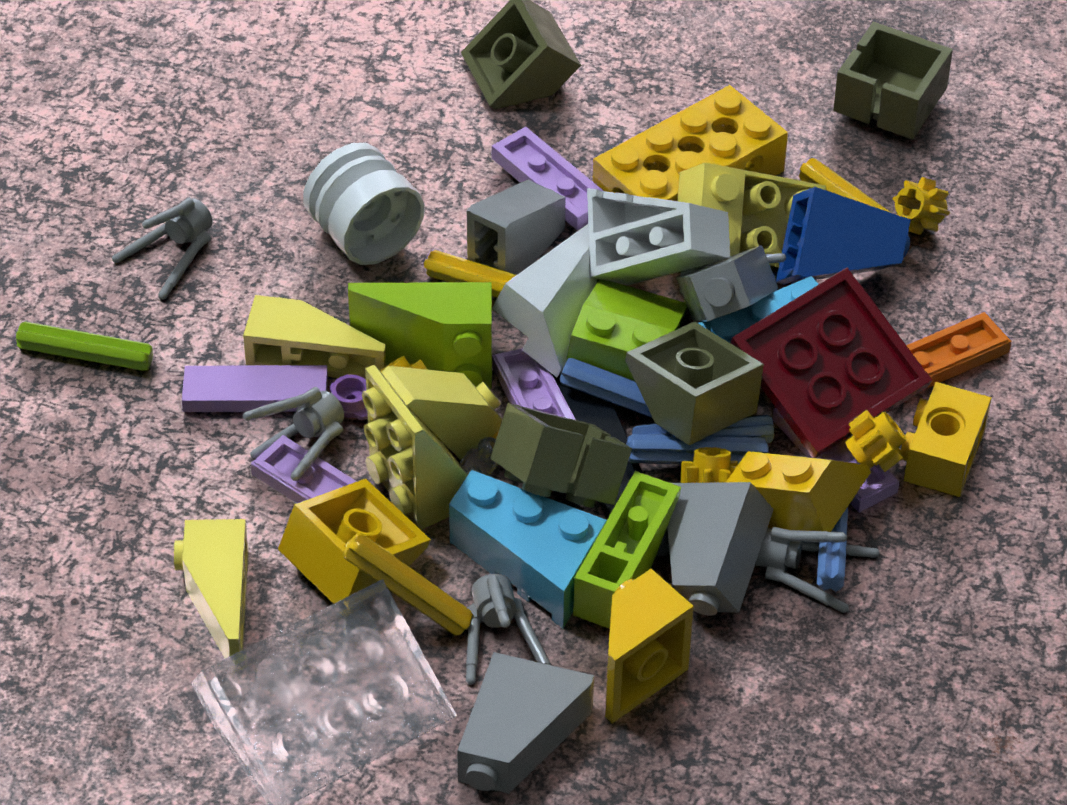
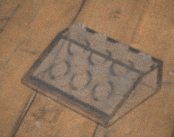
(324, 696)

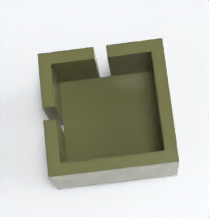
(892, 80)
(560, 456)

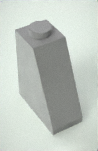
(514, 226)
(727, 285)
(716, 543)
(520, 720)

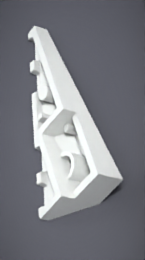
(548, 300)

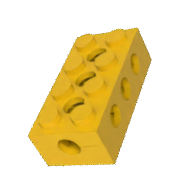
(716, 130)

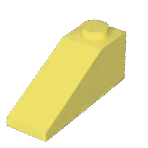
(299, 334)
(448, 405)
(216, 576)

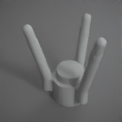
(183, 223)
(316, 416)
(784, 549)
(497, 607)

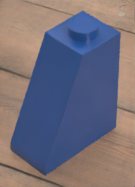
(838, 233)

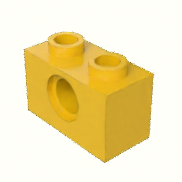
(945, 438)

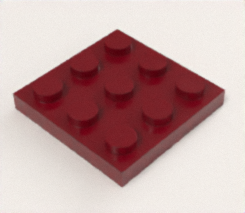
(831, 361)

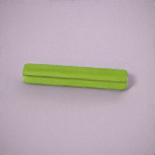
(84, 346)

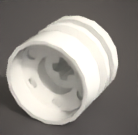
(363, 203)

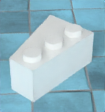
(651, 237)

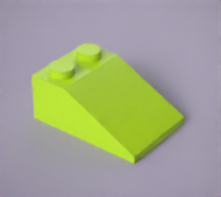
(429, 321)
(618, 321)

